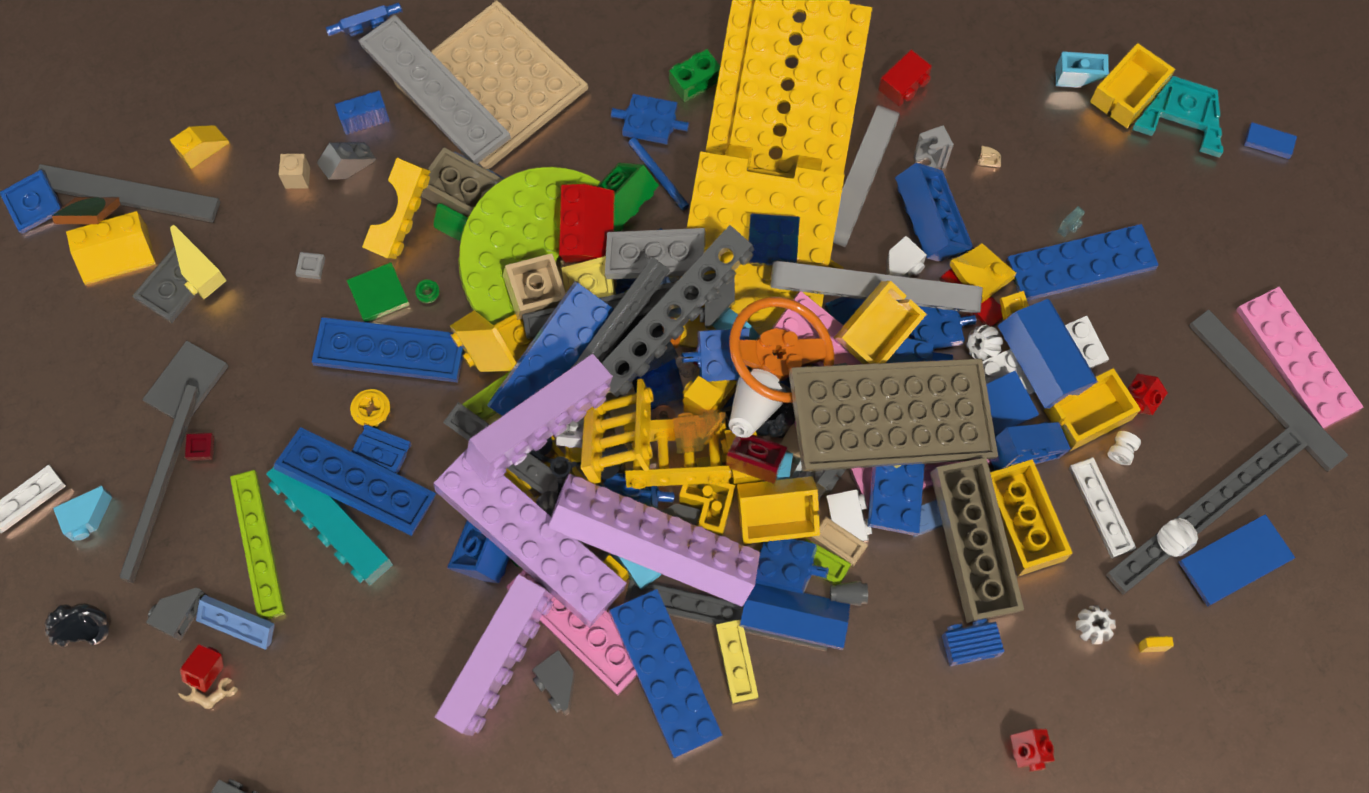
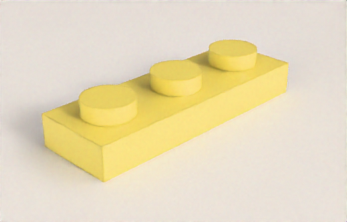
(737, 661)

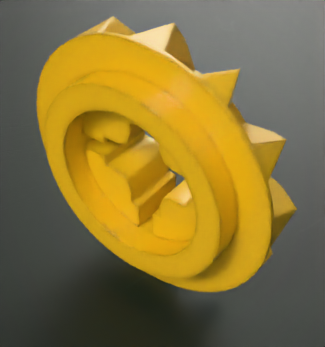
(365, 399)

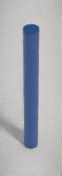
(659, 174)

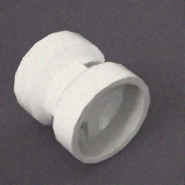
(1124, 448)

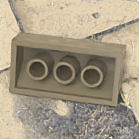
(457, 182)

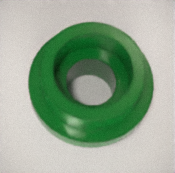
(427, 285)

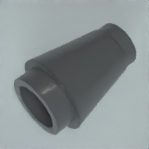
(850, 593)

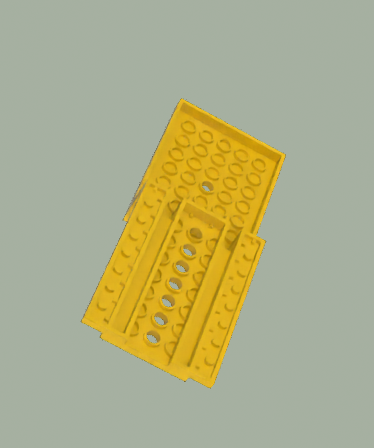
(807, 181)

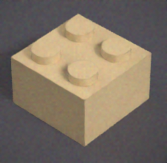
(533, 285)

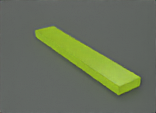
(257, 545)

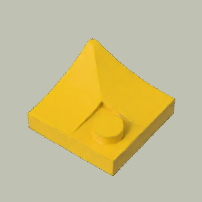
(982, 269)

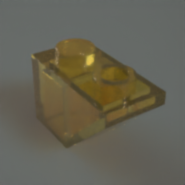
(695, 432)

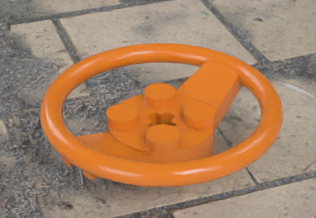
(787, 346)

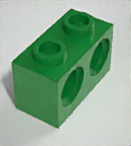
(698, 78)

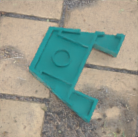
(1188, 105)

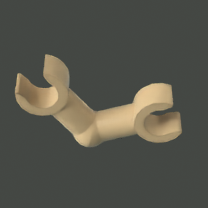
(209, 701)

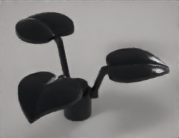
(562, 467)

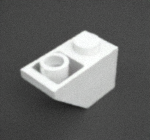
(905, 259)
(847, 512)

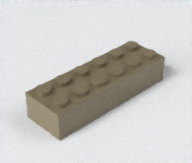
(976, 540)

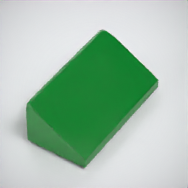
(449, 221)

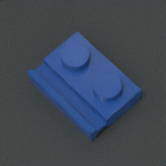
(382, 448)

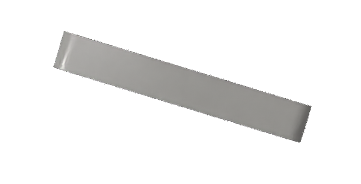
(864, 171)

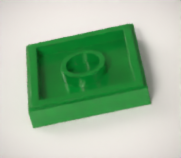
(378, 292)

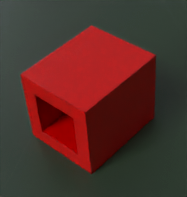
(202, 667)

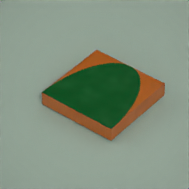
(86, 210)

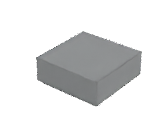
(310, 265)

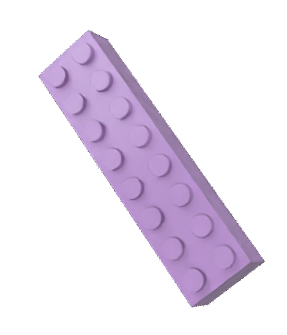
(523, 534)
(655, 540)

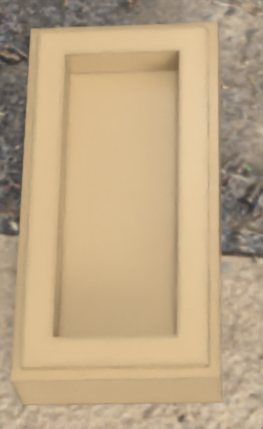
(840, 541)

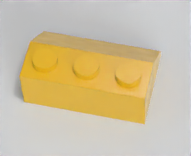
(111, 247)

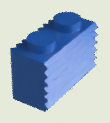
(362, 112)
(972, 643)

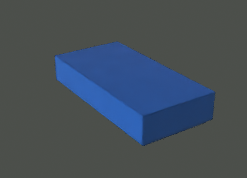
(1270, 140)

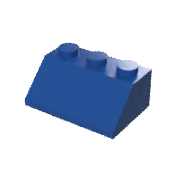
(478, 556)

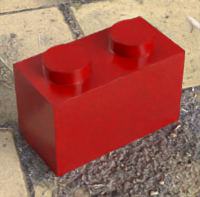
(905, 78)

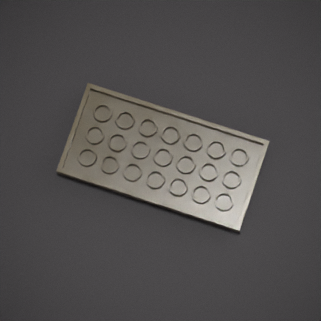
(892, 414)

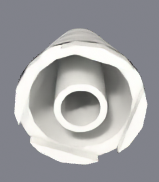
(749, 407)

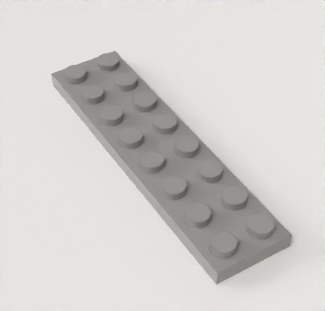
(435, 90)

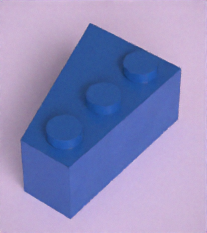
(1027, 442)

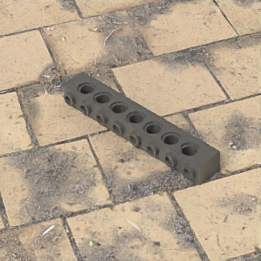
(728, 241)

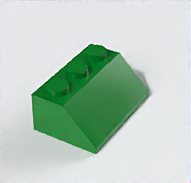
(632, 188)

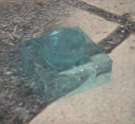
(1071, 222)

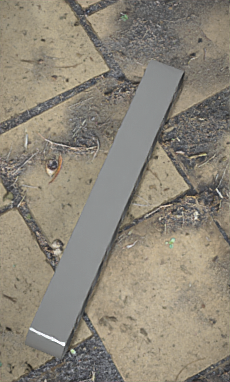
(861, 284)

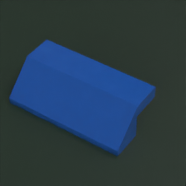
(1047, 353)
(796, 616)

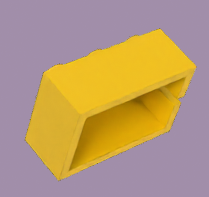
(1132, 85)
(880, 324)
(1095, 410)
(778, 510)

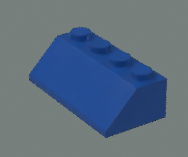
(933, 212)

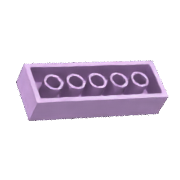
(538, 419)
(495, 656)

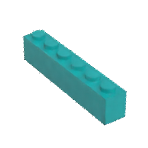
(334, 527)

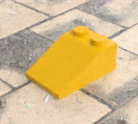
(481, 344)

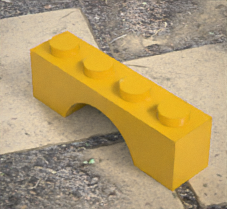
(409, 183)

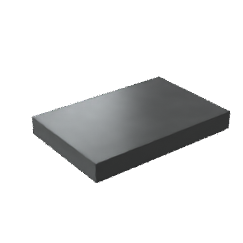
(165, 289)
(188, 367)

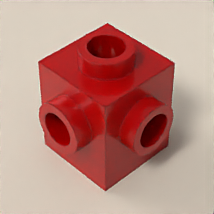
(1147, 393)
(1032, 749)

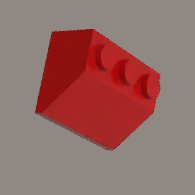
(584, 222)

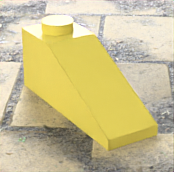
(195, 267)

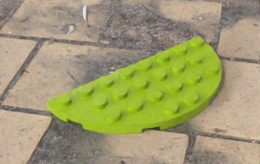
(511, 225)

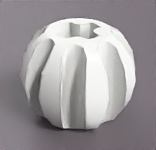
(984, 342)
(1177, 537)
(1093, 616)

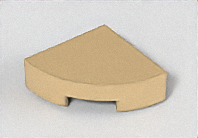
(989, 157)

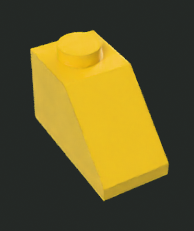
(198, 143)

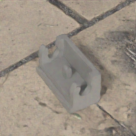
(934, 146)

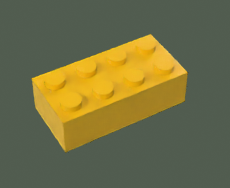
(1029, 519)

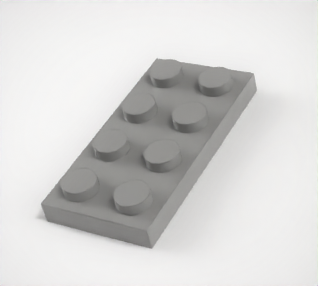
(632, 250)

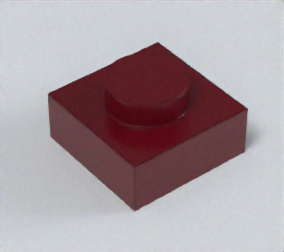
(199, 446)

